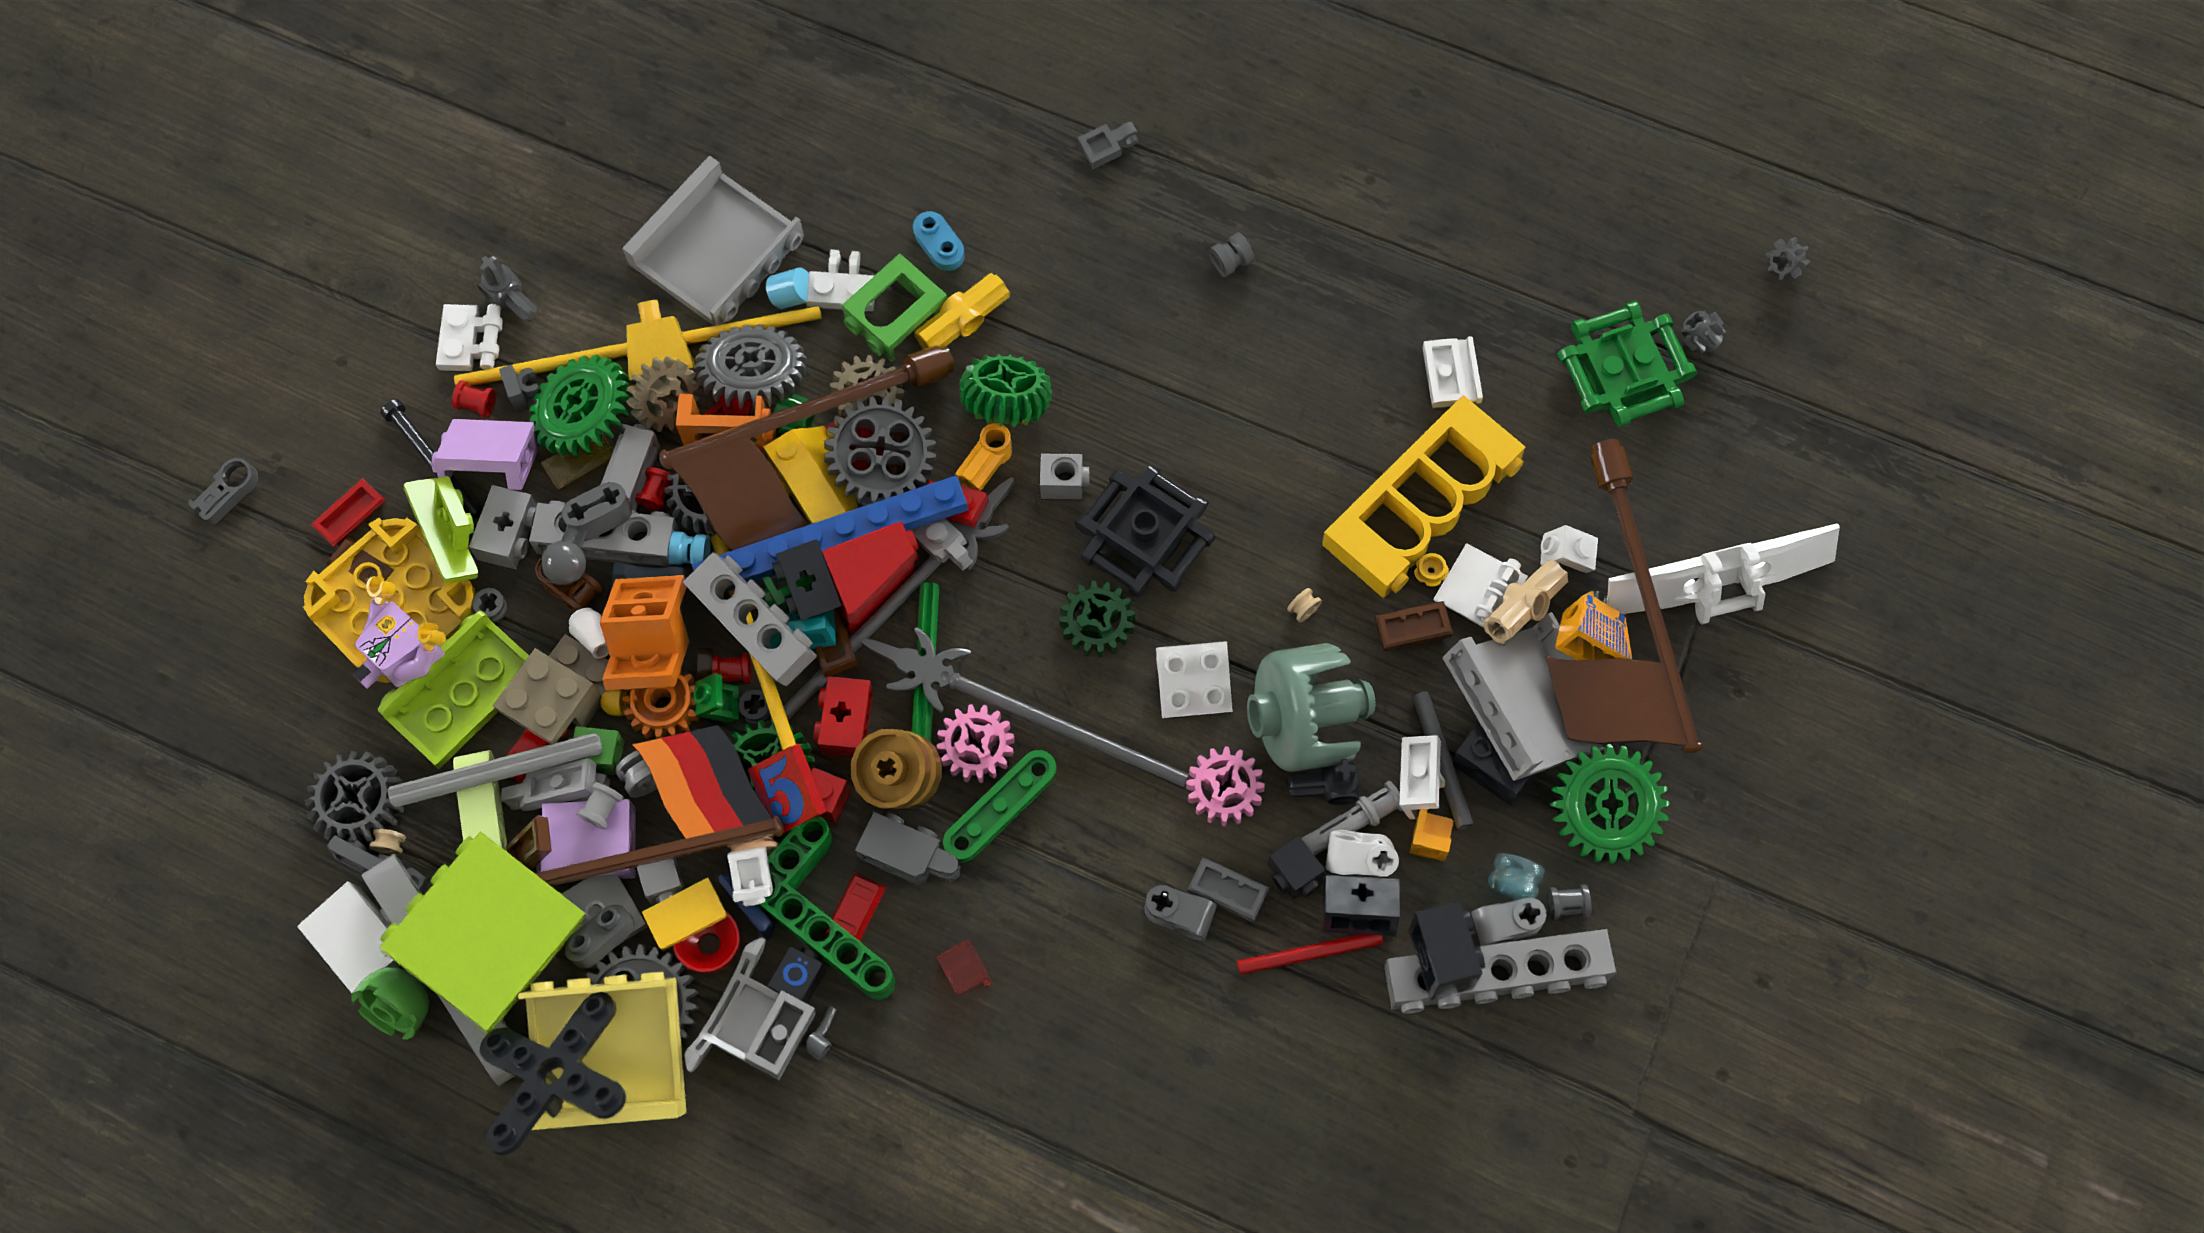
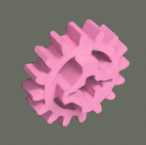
(964, 752)
(1237, 793)

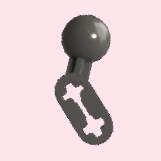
(564, 560)

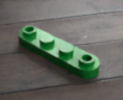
(1000, 805)

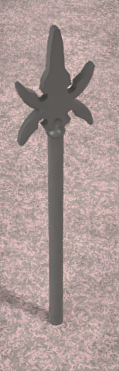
(908, 588)
(930, 670)

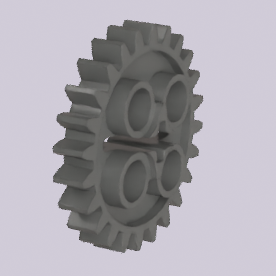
(883, 422)
(640, 964)

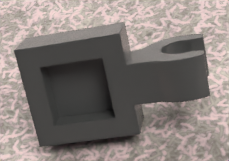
(1104, 145)

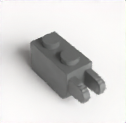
(905, 851)

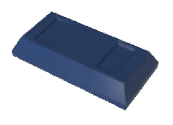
(753, 912)

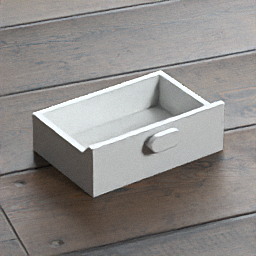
(348, 934)

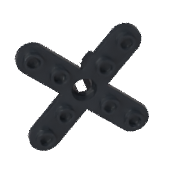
(541, 1088)

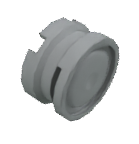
(636, 775)

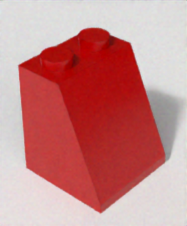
(870, 570)

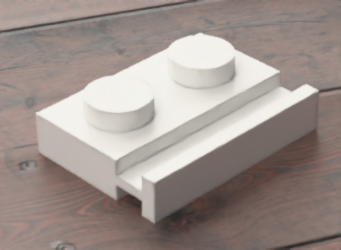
(1452, 371)

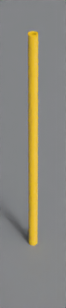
(620, 350)

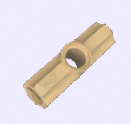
(1525, 602)

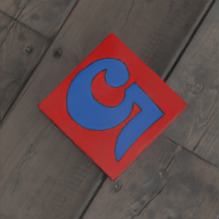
(787, 787)

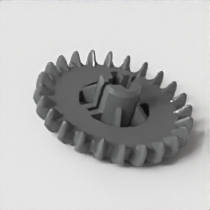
(750, 370)

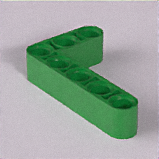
(812, 918)

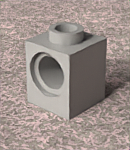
(1055, 464)

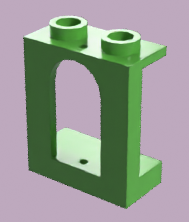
(884, 339)

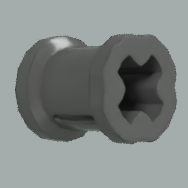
(1569, 902)

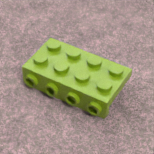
(459, 691)

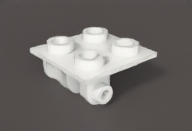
(1478, 584)
(1194, 679)

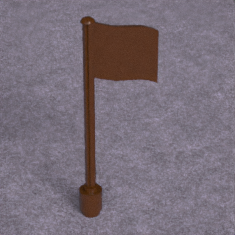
(738, 482)
(1621, 696)

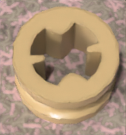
(1304, 605)
(387, 842)

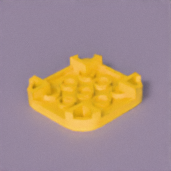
(341, 602)

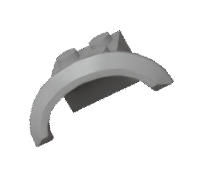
(753, 1021)

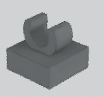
(516, 387)

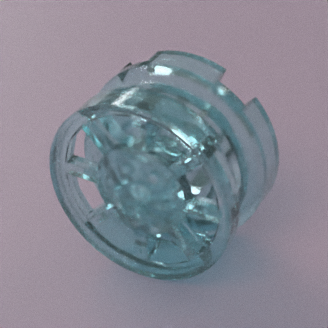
(1516, 876)

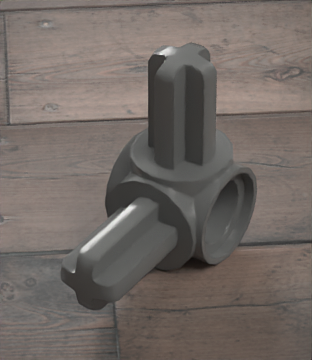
(504, 289)

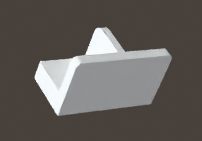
(1420, 774)

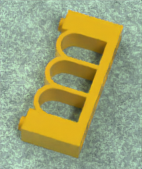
(1472, 434)

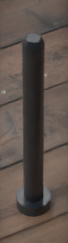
(394, 412)

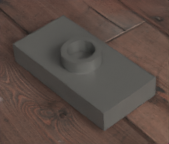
(1228, 889)

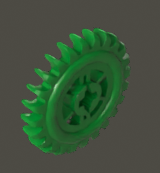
(582, 415)
(1610, 768)

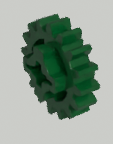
(1108, 610)

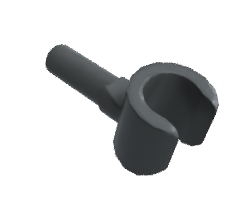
(816, 1043)

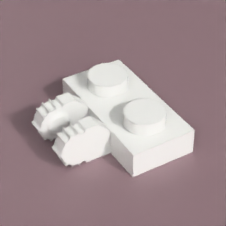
(835, 288)

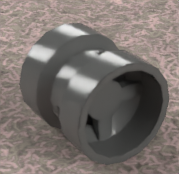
(1231, 254)

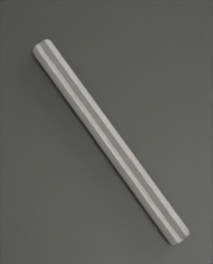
(495, 770)

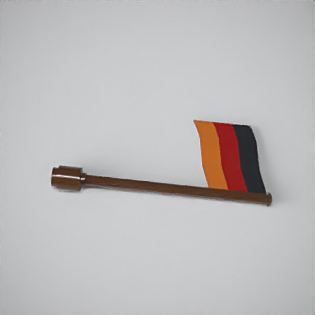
(704, 795)

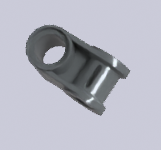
(1183, 912)

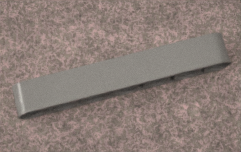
(394, 891)

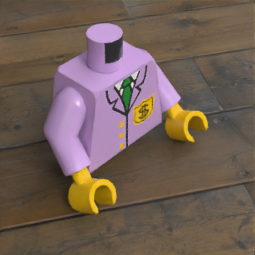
(393, 641)

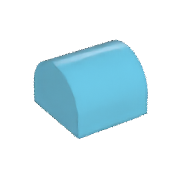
(788, 288)

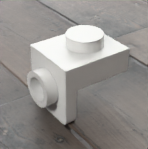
(1570, 548)
(750, 876)

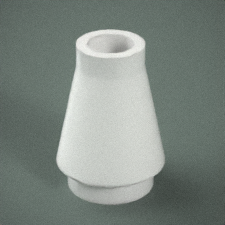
(587, 630)

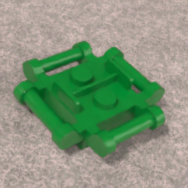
(1626, 365)

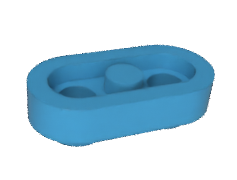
(936, 239)

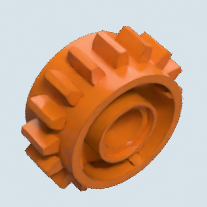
(667, 720)

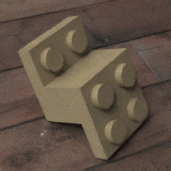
(554, 690)

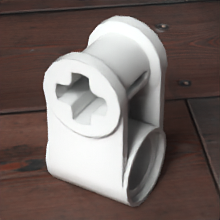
(1355, 853)

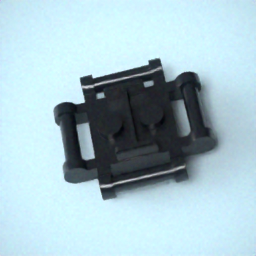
(1145, 529)

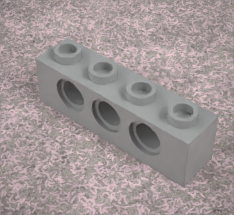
(618, 545)
(708, 585)

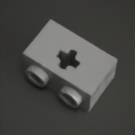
(500, 512)

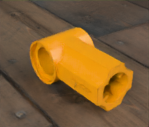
(983, 459)

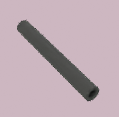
(1452, 789)

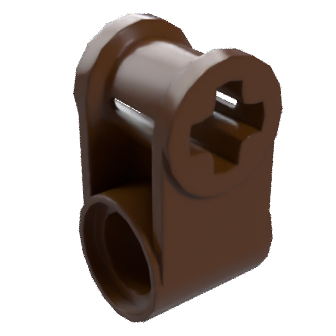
(572, 596)

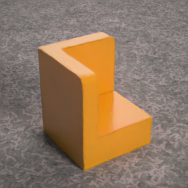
(1431, 836)

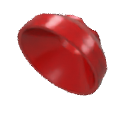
(691, 956)

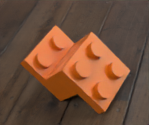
(644, 632)

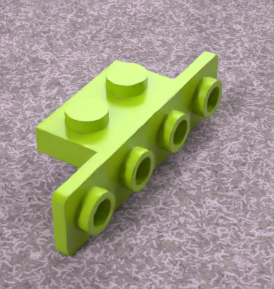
(444, 526)

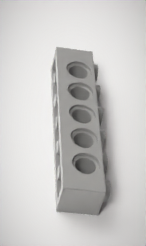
(1588, 947)

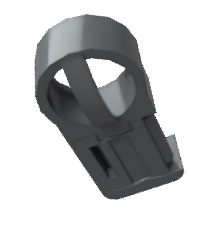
(220, 496)

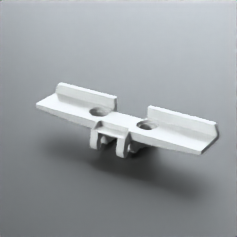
(1744, 564)

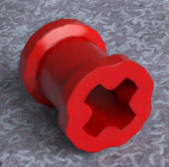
(473, 399)
(653, 491)
(733, 668)

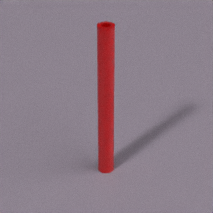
(1308, 953)

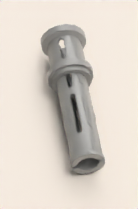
(1366, 812)

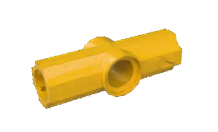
(963, 313)

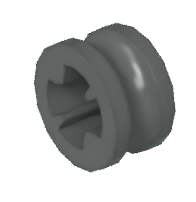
(486, 594)

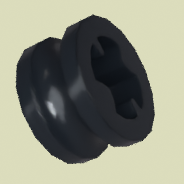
(747, 699)

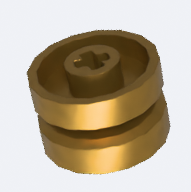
(876, 765)

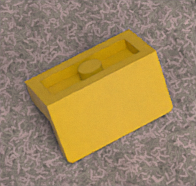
(684, 914)

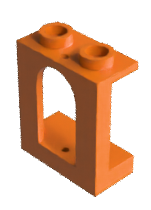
(693, 425)

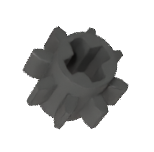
(1779, 262)
(1703, 331)

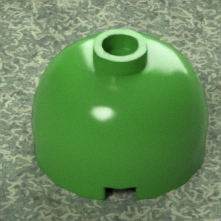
(393, 1001)

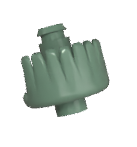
(1291, 709)

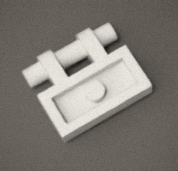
(459, 333)

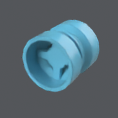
(688, 549)

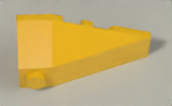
(801, 464)

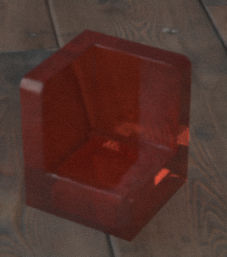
(963, 967)

